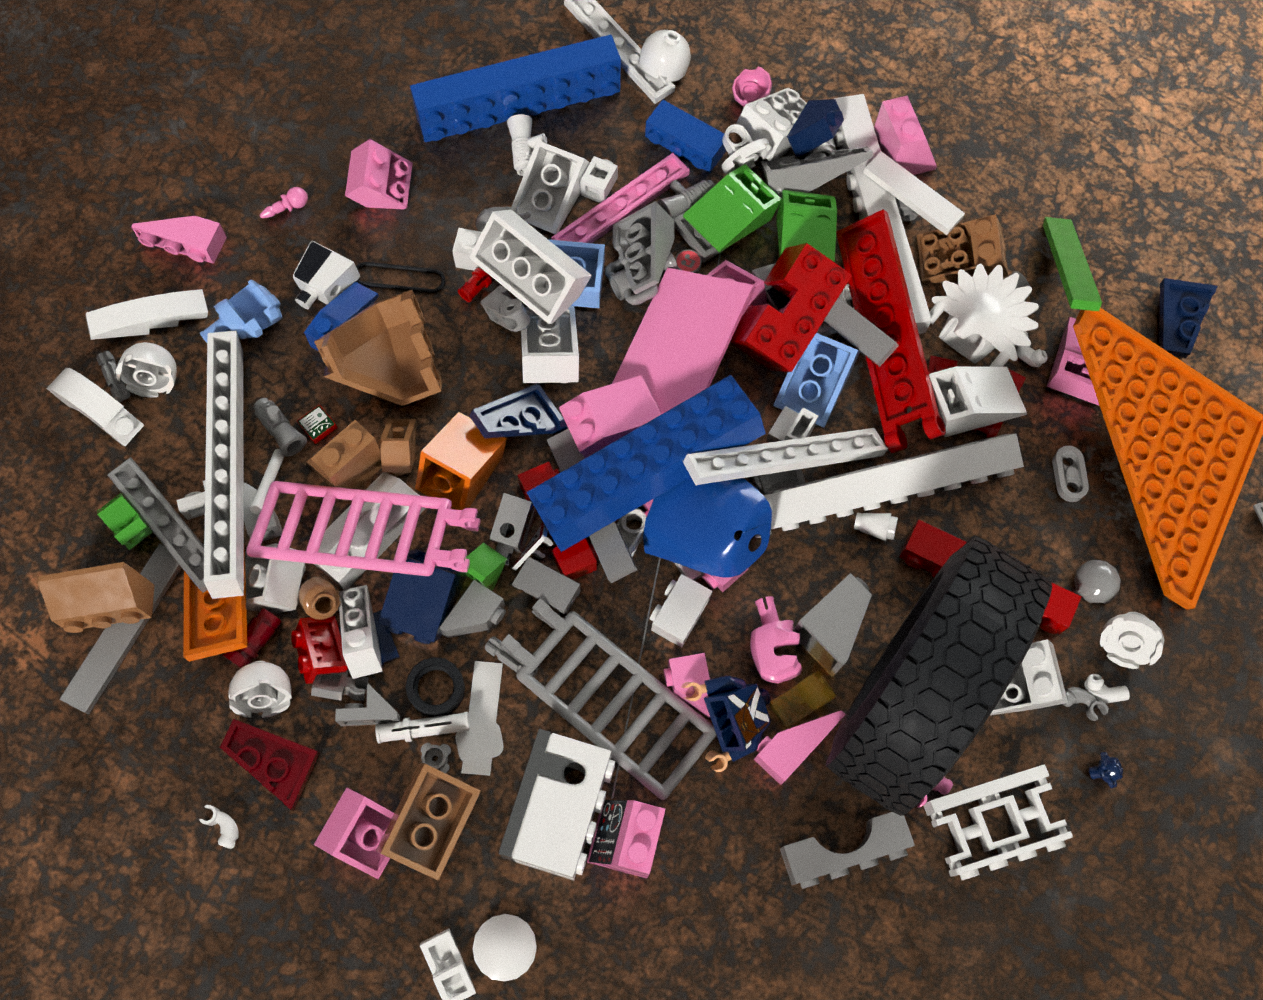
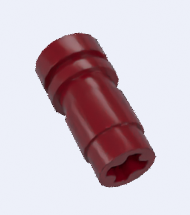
(259, 632)

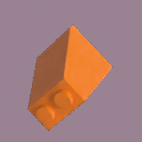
(458, 462)

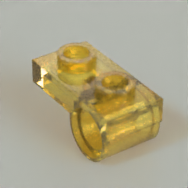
(802, 699)

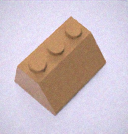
(97, 597)

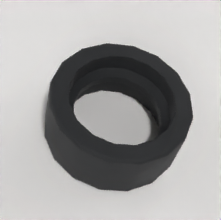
(429, 665)

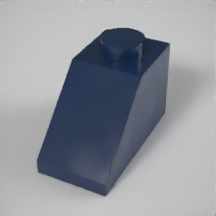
(815, 125)

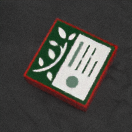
(317, 424)

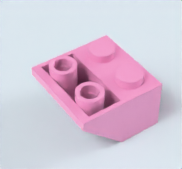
(378, 177)

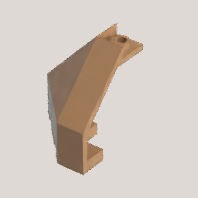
(383, 352)

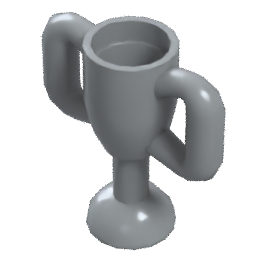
(619, 283)

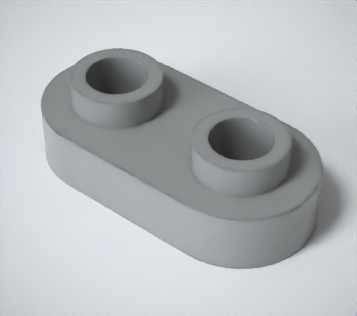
(1072, 475)

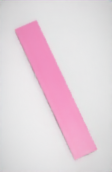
(625, 201)

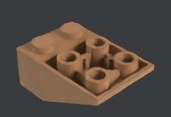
(963, 248)

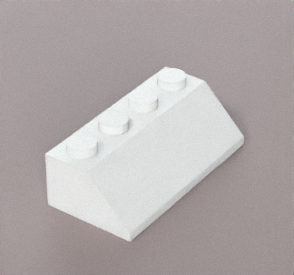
(529, 265)
(344, 576)

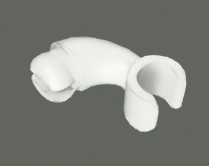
(228, 827)

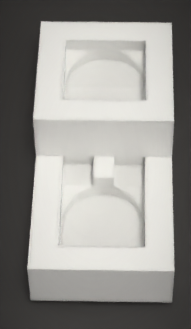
(447, 967)

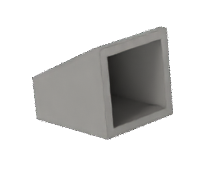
(834, 622)

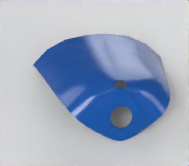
(699, 522)

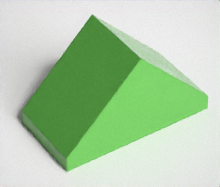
(485, 565)

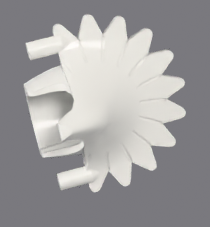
(985, 315)

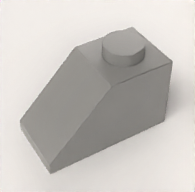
(474, 612)

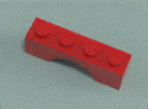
(580, 557)

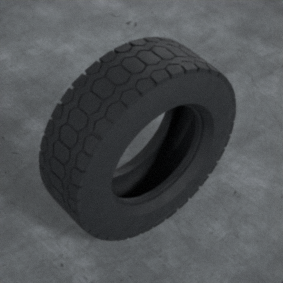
(940, 676)

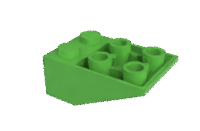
(733, 208)
(807, 220)

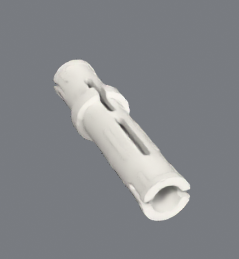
(454, 722)

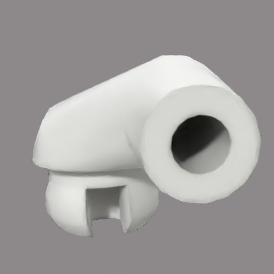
(1101, 692)

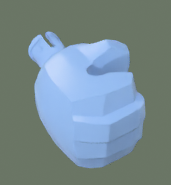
(246, 312)

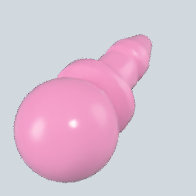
(295, 198)

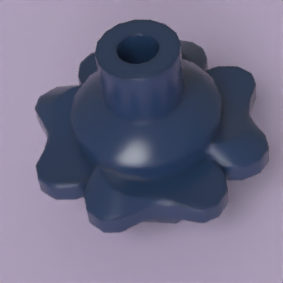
(1108, 769)

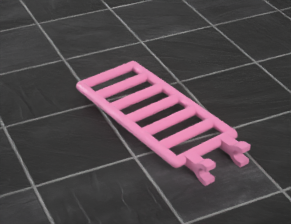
(434, 556)

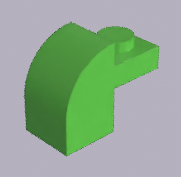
(124, 521)

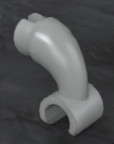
(1079, 695)

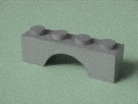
(883, 837)

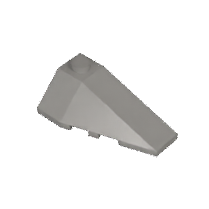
(811, 172)

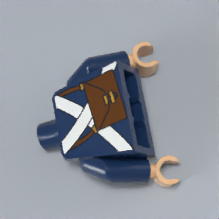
(737, 716)

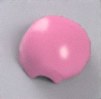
(751, 85)

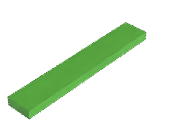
(1072, 264)

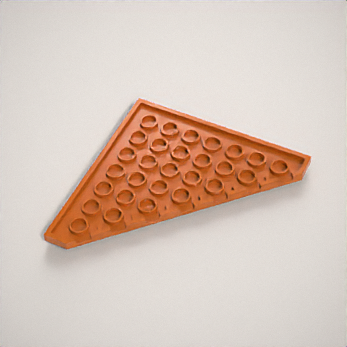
(1177, 444)

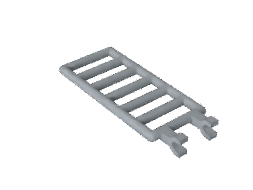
(593, 732)

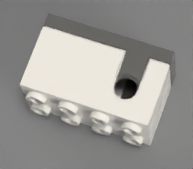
(551, 815)

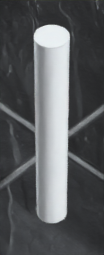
(268, 478)

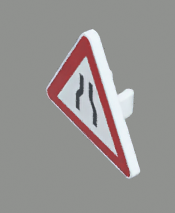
(538, 537)

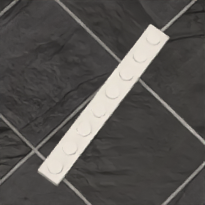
(783, 456)

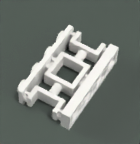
(989, 798)

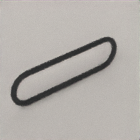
(404, 268)

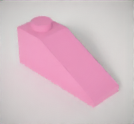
(792, 746)

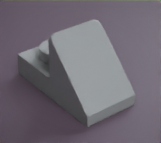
(377, 712)

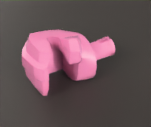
(769, 637)

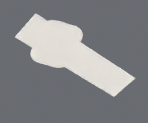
(484, 739)

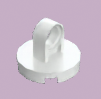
(745, 152)
(1132, 640)

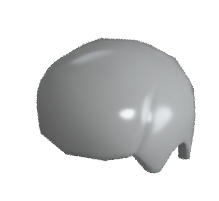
(1097, 581)

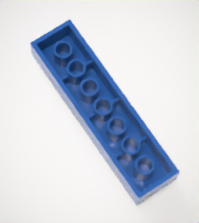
(517, 87)
(644, 462)

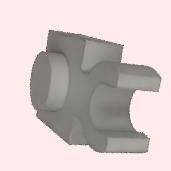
(336, 684)

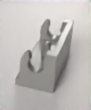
(547, 584)

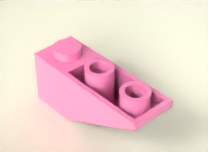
(188, 235)

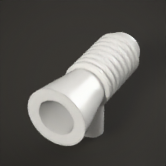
(522, 142)

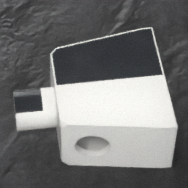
(323, 275)

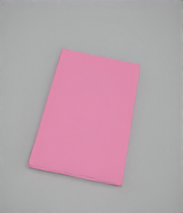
(684, 335)

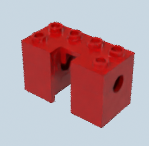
(782, 336)

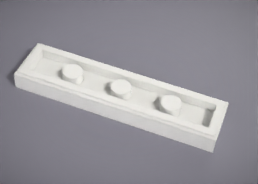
(914, 193)

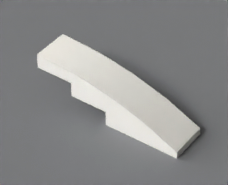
(145, 313)

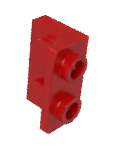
(318, 647)

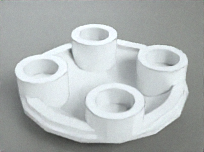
(504, 947)

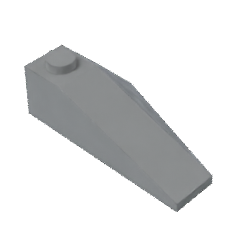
(644, 245)

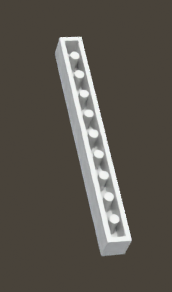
(870, 197)
(224, 467)
(894, 481)

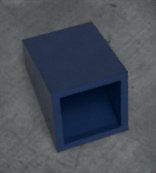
(421, 602)

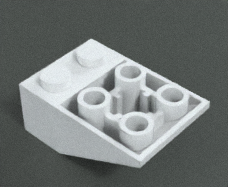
(773, 119)
(975, 397)
(1036, 682)

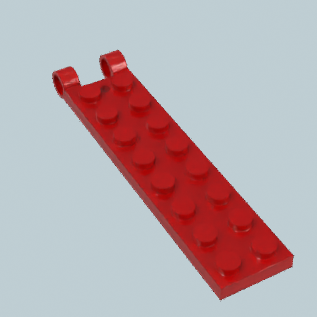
(884, 300)

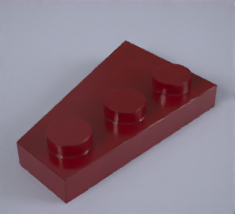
(272, 760)

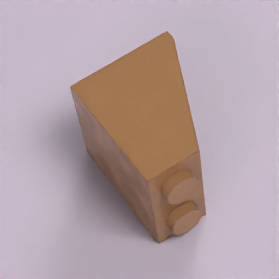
(347, 458)

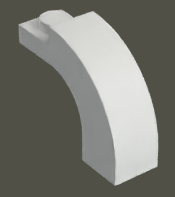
(96, 405)
(194, 506)

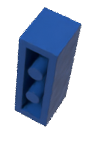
(685, 136)

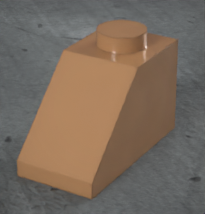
(398, 446)

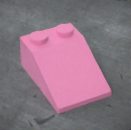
(608, 413)

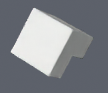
(792, 425)

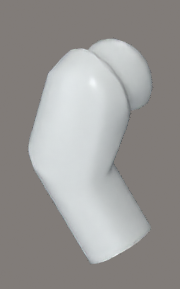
(1030, 356)

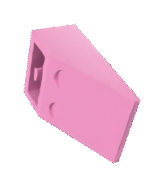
(1069, 368)

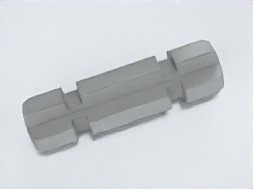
(108, 368)
(493, 647)

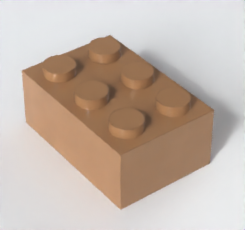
(428, 821)

